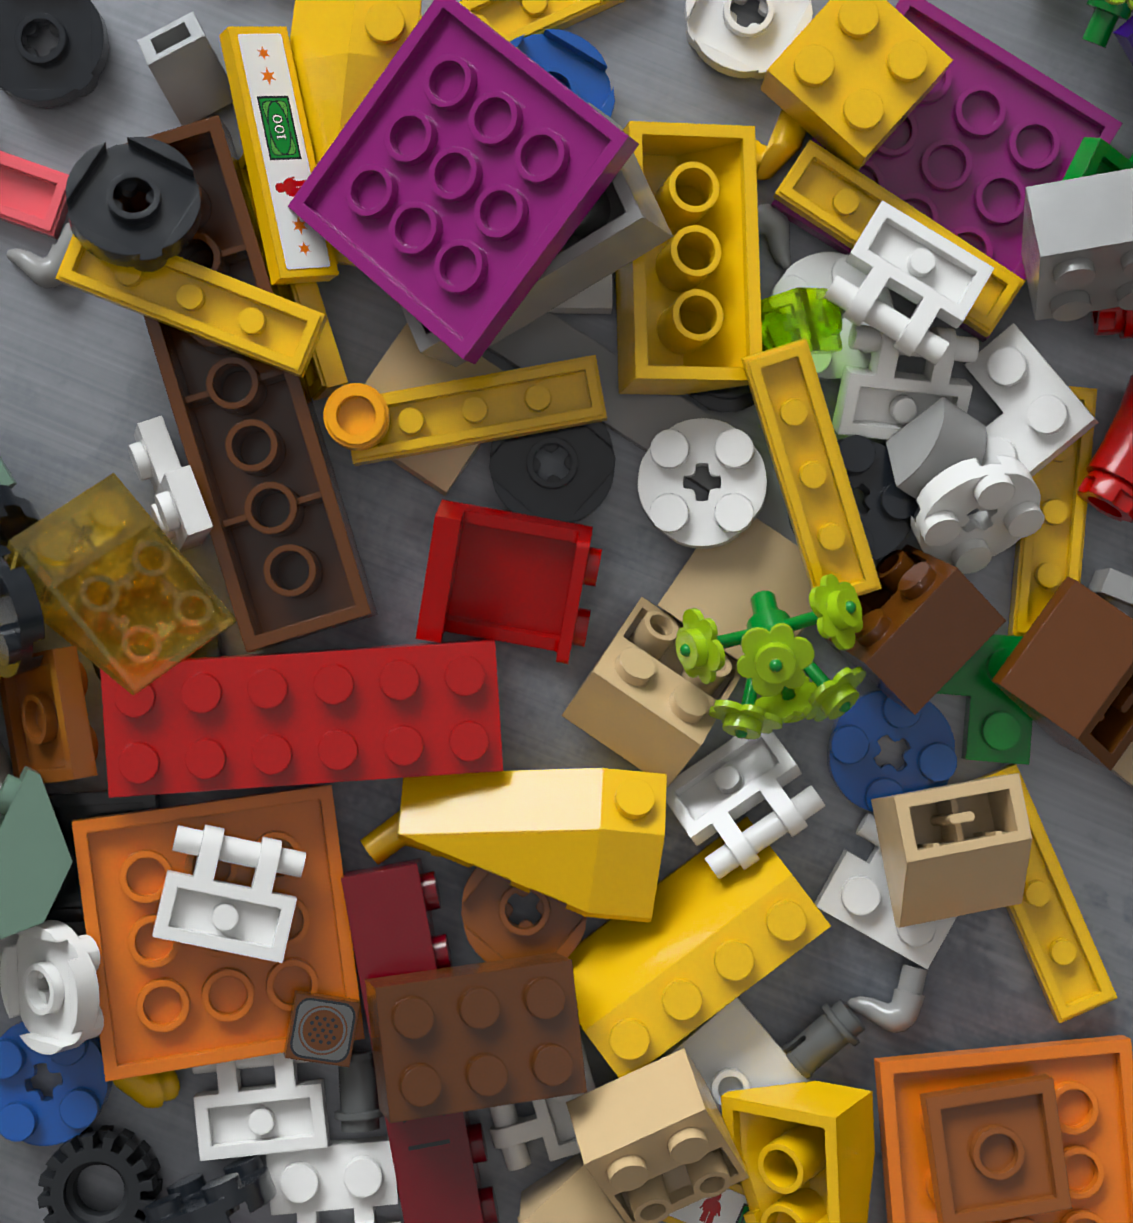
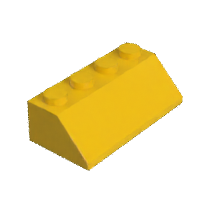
(697, 297)
(705, 946)

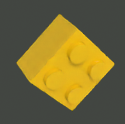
(855, 76)

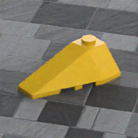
(561, 832)
(804, 1151)

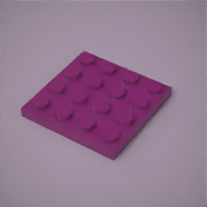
(978, 142)
(461, 177)

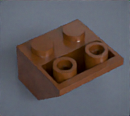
(919, 626)
(1076, 674)

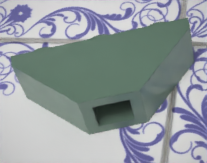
(31, 853)

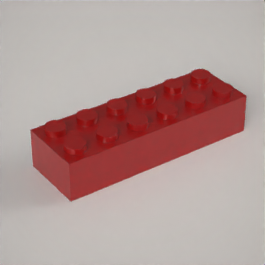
(306, 719)

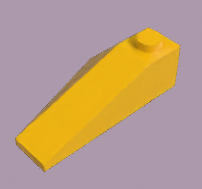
(340, 56)

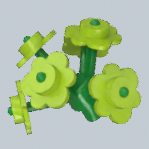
(777, 660)

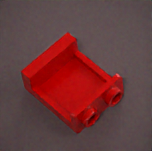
(507, 578)

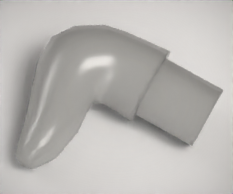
(777, 232)
(43, 270)
(905, 1004)

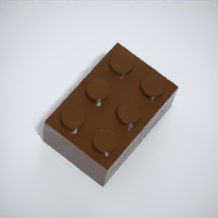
(475, 1036)

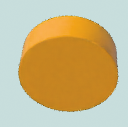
(356, 416)

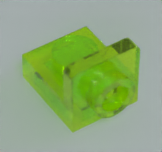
(801, 315)

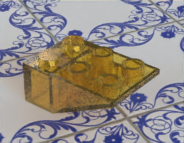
(118, 585)

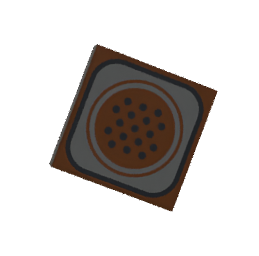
(322, 1028)

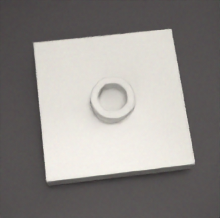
(736, 1053)

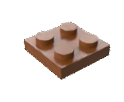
(50, 718)
(995, 1150)

